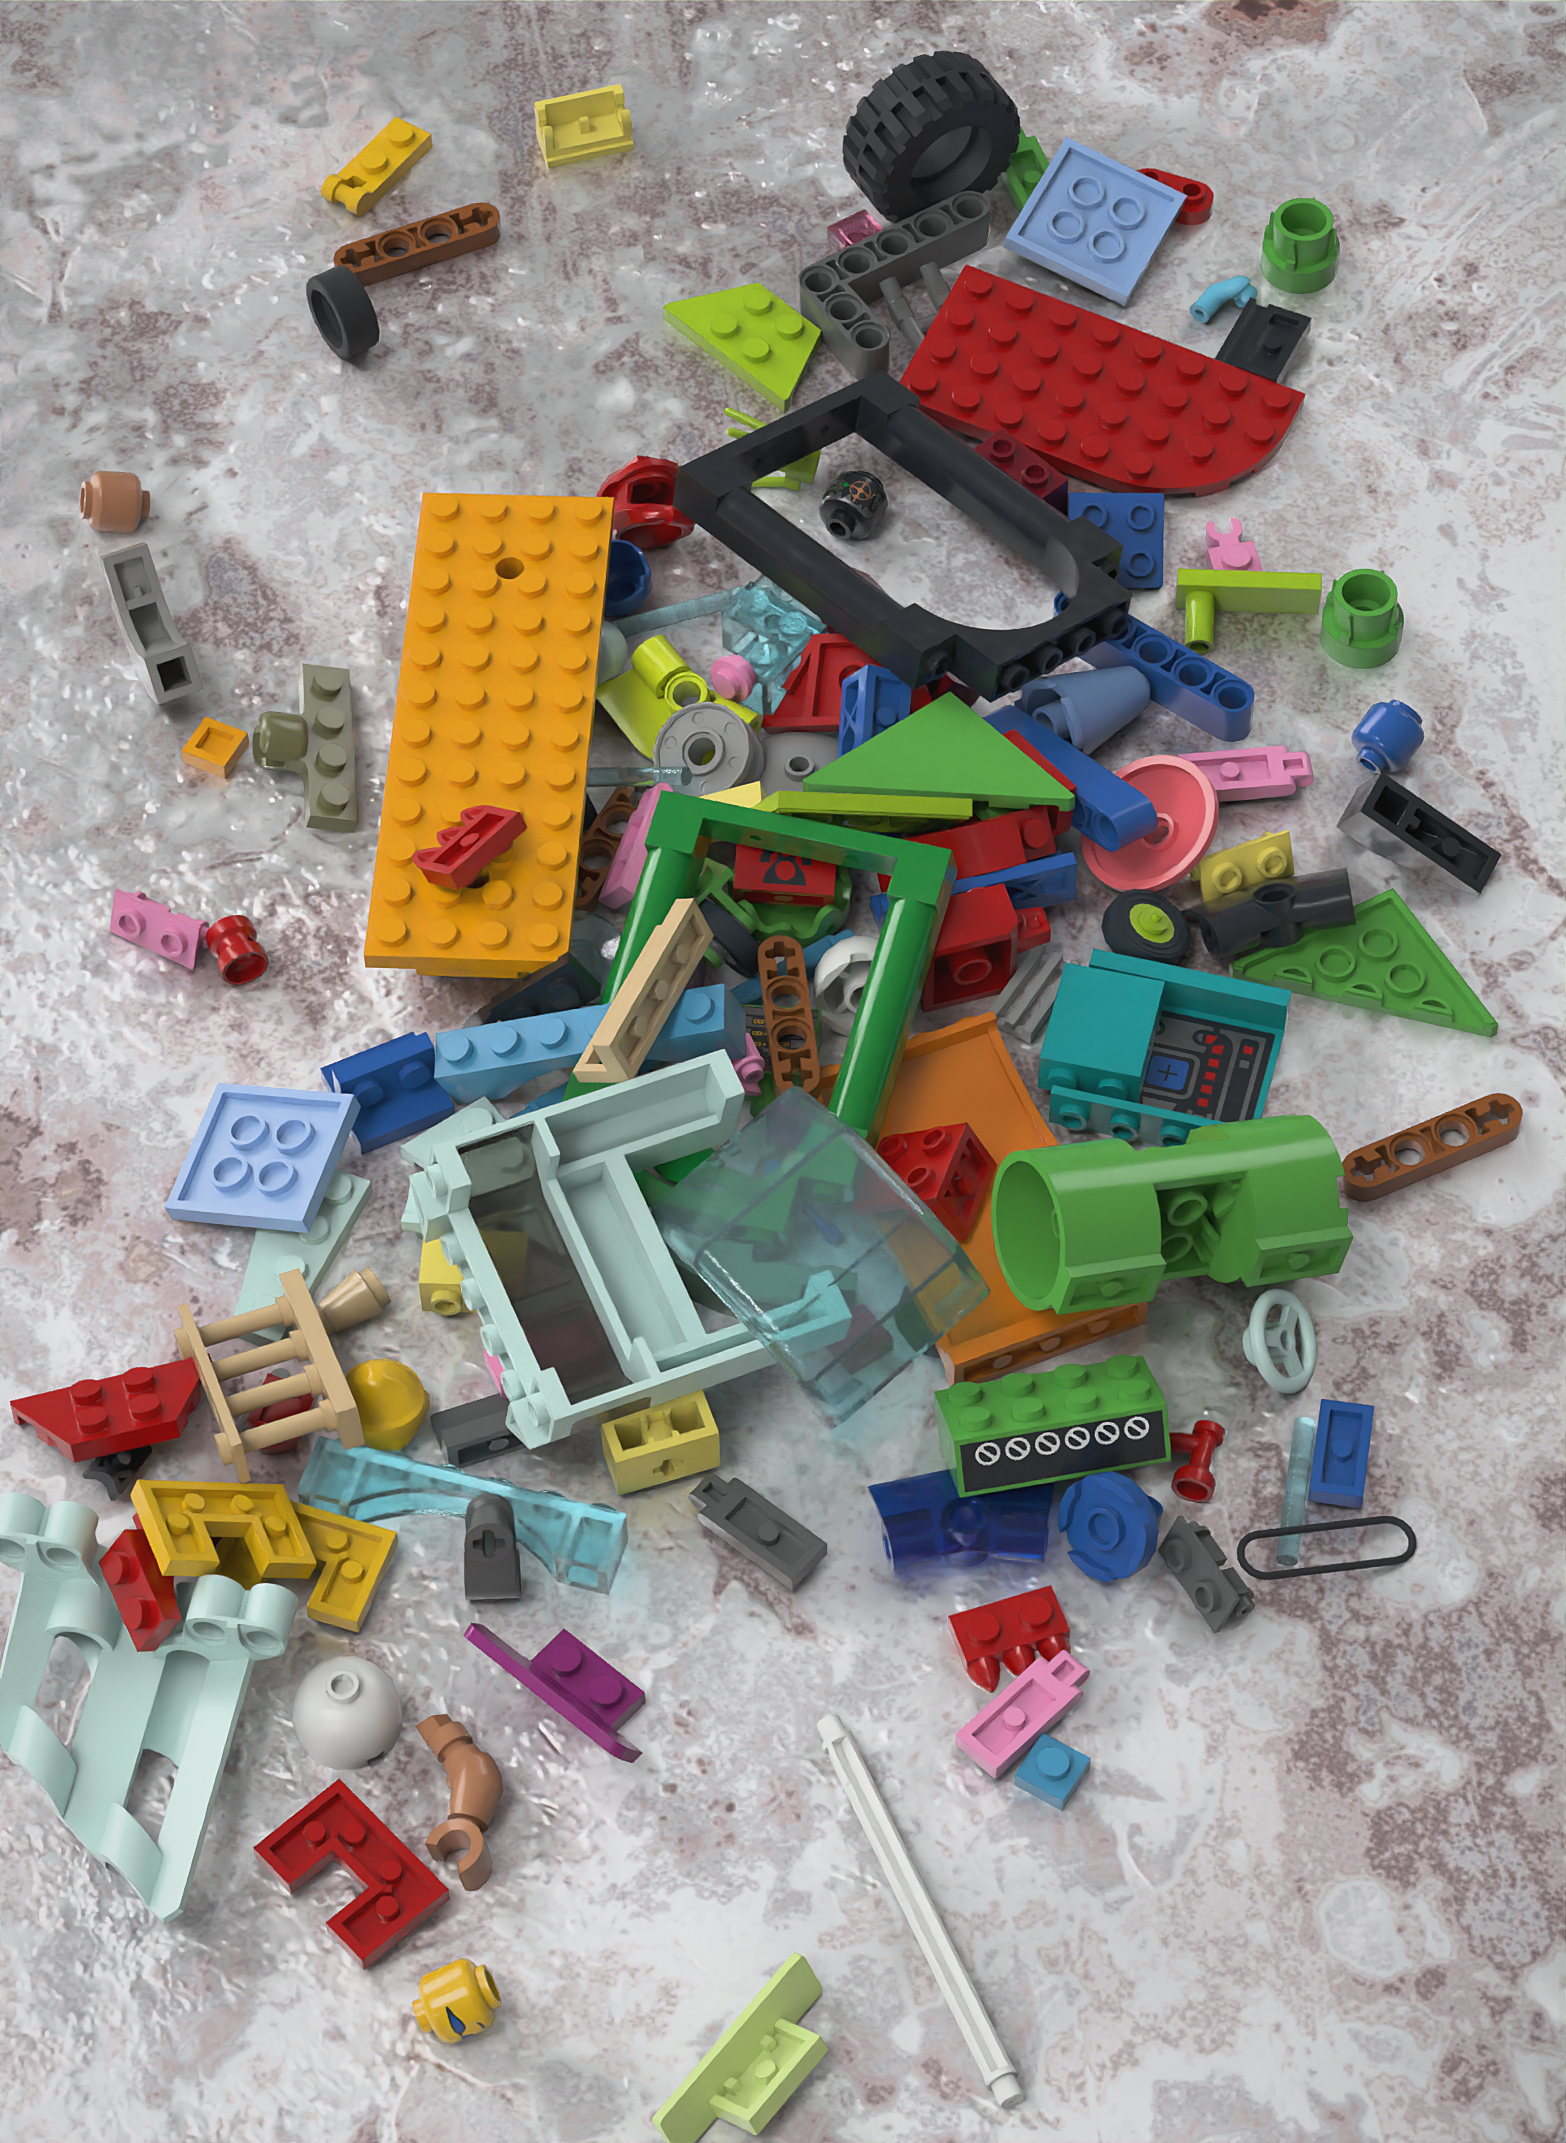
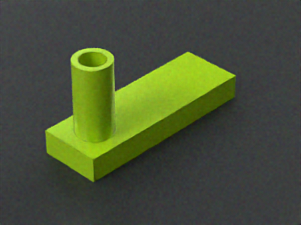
(1210, 590)

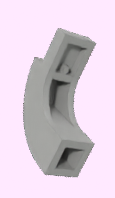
(146, 625)

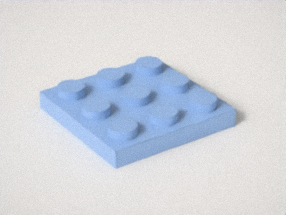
(1095, 221)
(263, 1157)

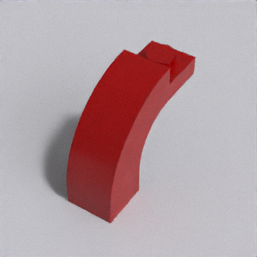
(990, 842)

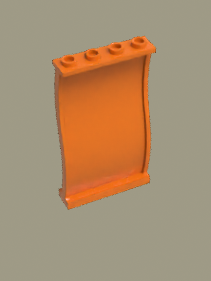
(970, 1078)

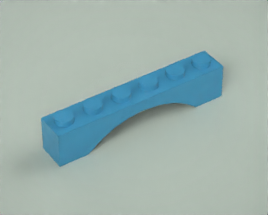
(507, 1054)

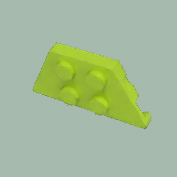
(751, 337)

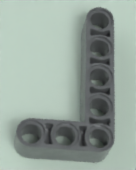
(840, 287)

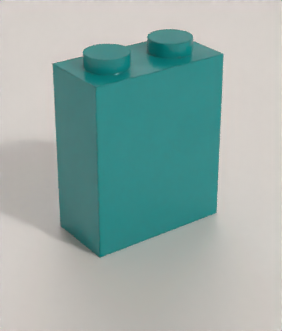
(1101, 1032)

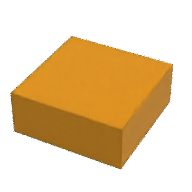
(215, 747)

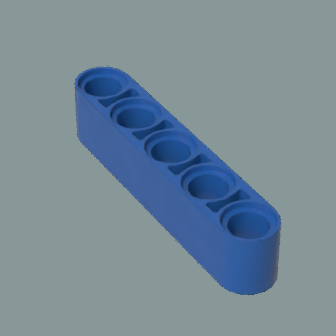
(1178, 678)
(1105, 805)

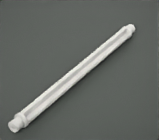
(920, 1912)

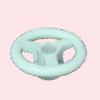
(1275, 1341)

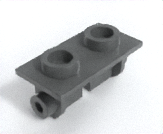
(1195, 1563)

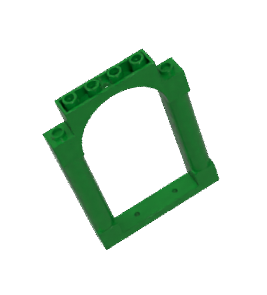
(889, 1001)

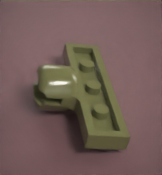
(315, 746)

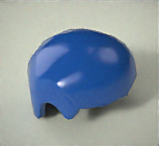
(628, 579)

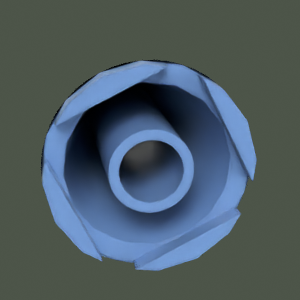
(1086, 705)

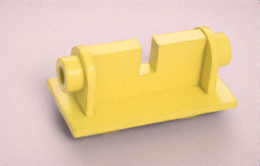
(1245, 865)

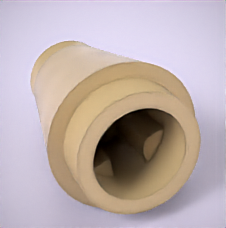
(352, 1301)

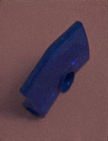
(929, 1520)

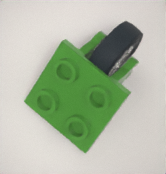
(727, 921)

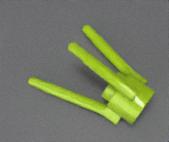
(796, 472)

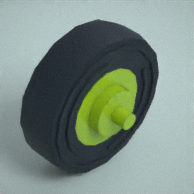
(1146, 927)

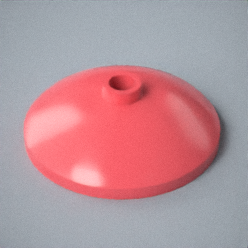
(1185, 814)

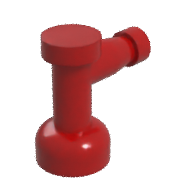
(1194, 1480)

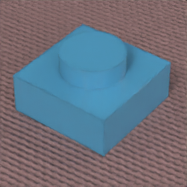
(1052, 1771)

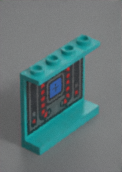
(1206, 1062)

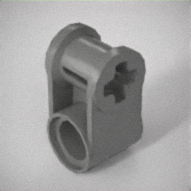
(491, 1550)

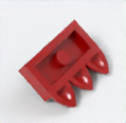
(469, 848)
(1009, 1634)

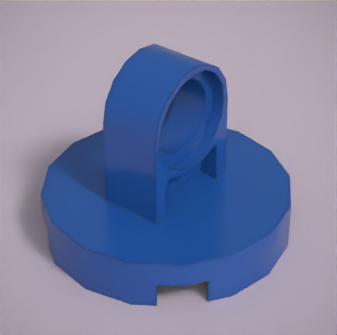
(1109, 1525)

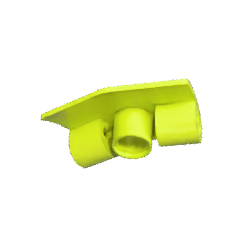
(652, 692)

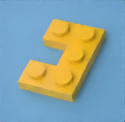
(185, 1515)
(347, 1552)

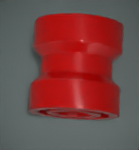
(237, 951)

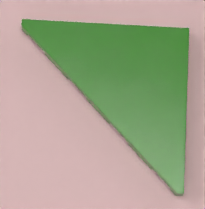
(943, 754)
(1376, 965)

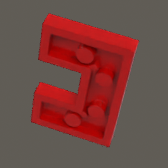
(394, 1881)

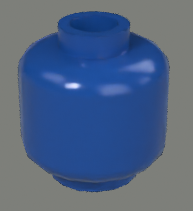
(1387, 737)

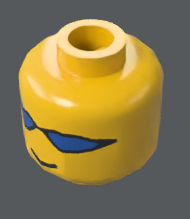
(457, 2000)

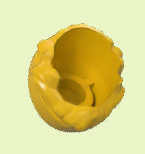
(388, 1402)

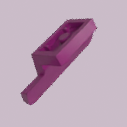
(573, 1684)

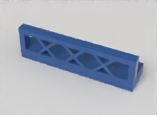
(869, 705)
(1029, 885)

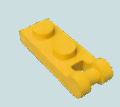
(377, 167)

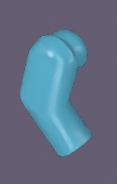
(1221, 292)

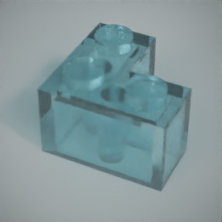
(770, 638)

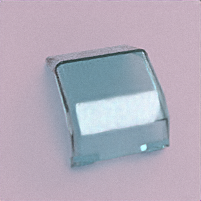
(820, 1252)

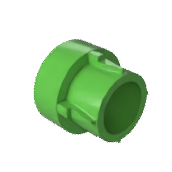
(1300, 247)
(1362, 620)

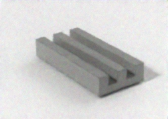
(1051, 964)

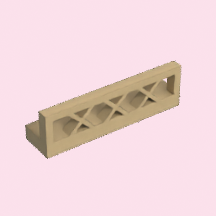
(646, 996)

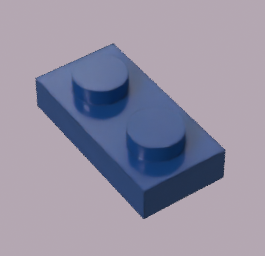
(1341, 1453)

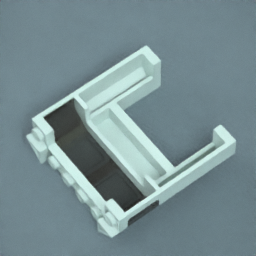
(570, 1256)

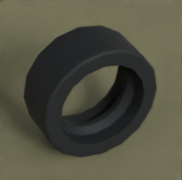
(342, 311)

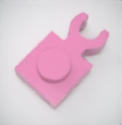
(1228, 552)

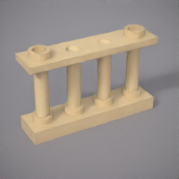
(307, 1342)

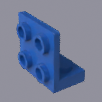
(1133, 521)

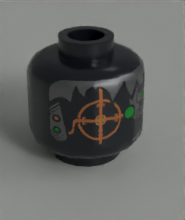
(853, 503)

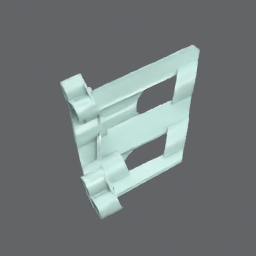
(164, 1700)

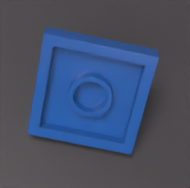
(393, 1089)

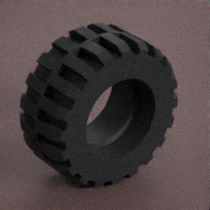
(930, 134)

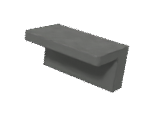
(475, 1431)

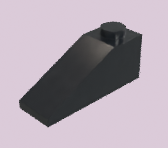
(1417, 835)

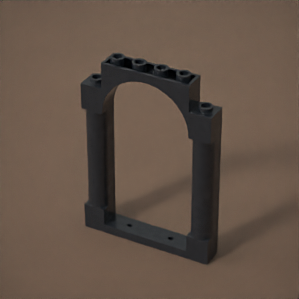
(910, 639)

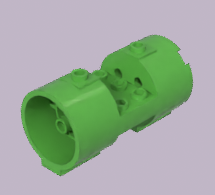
(1111, 1222)

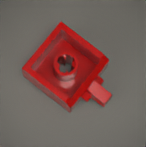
(980, 947)

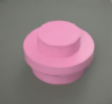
(733, 677)

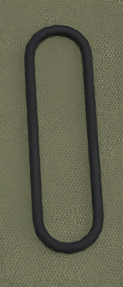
(1324, 1527)

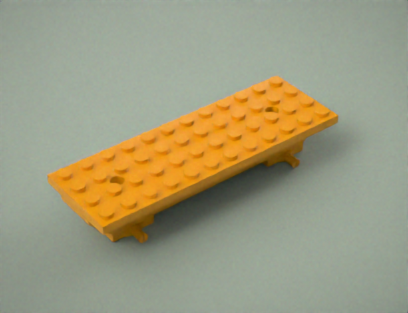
(495, 716)

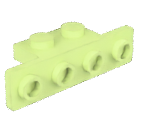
(753, 2062)

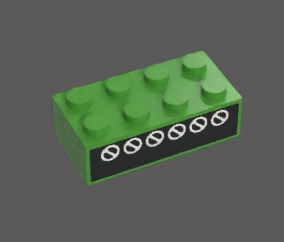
(1052, 1425)

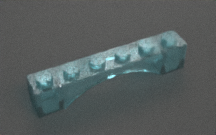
(571, 1538)

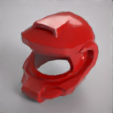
(644, 503)

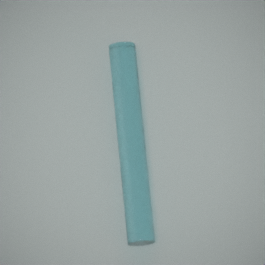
(675, 613)
(638, 776)
(1296, 1489)

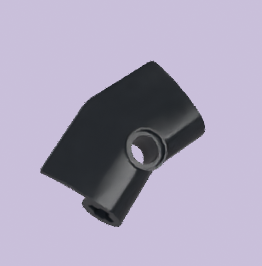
(1274, 912)

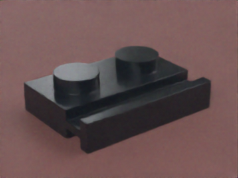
(1265, 340)

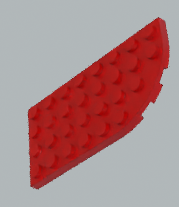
(1094, 392)

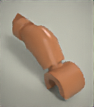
(473, 1799)

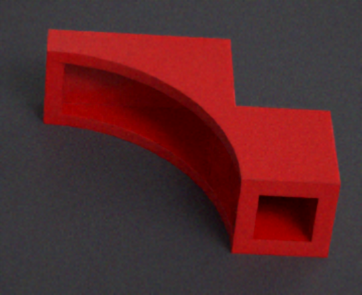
(140, 1590)

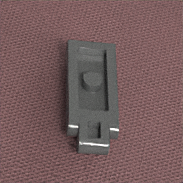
(758, 1529)

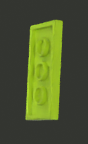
(870, 811)

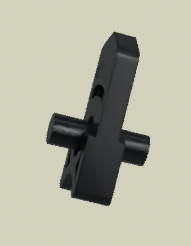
(117, 1469)

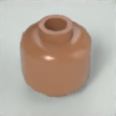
(114, 502)

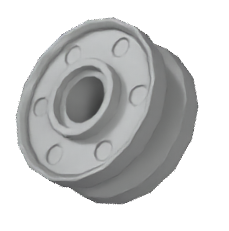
(706, 727)

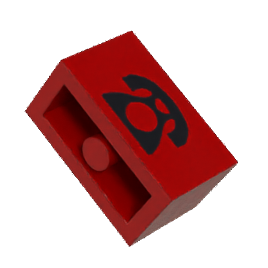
(782, 879)

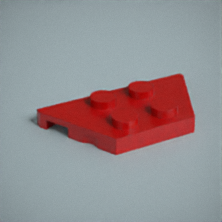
(815, 687)
(114, 1412)

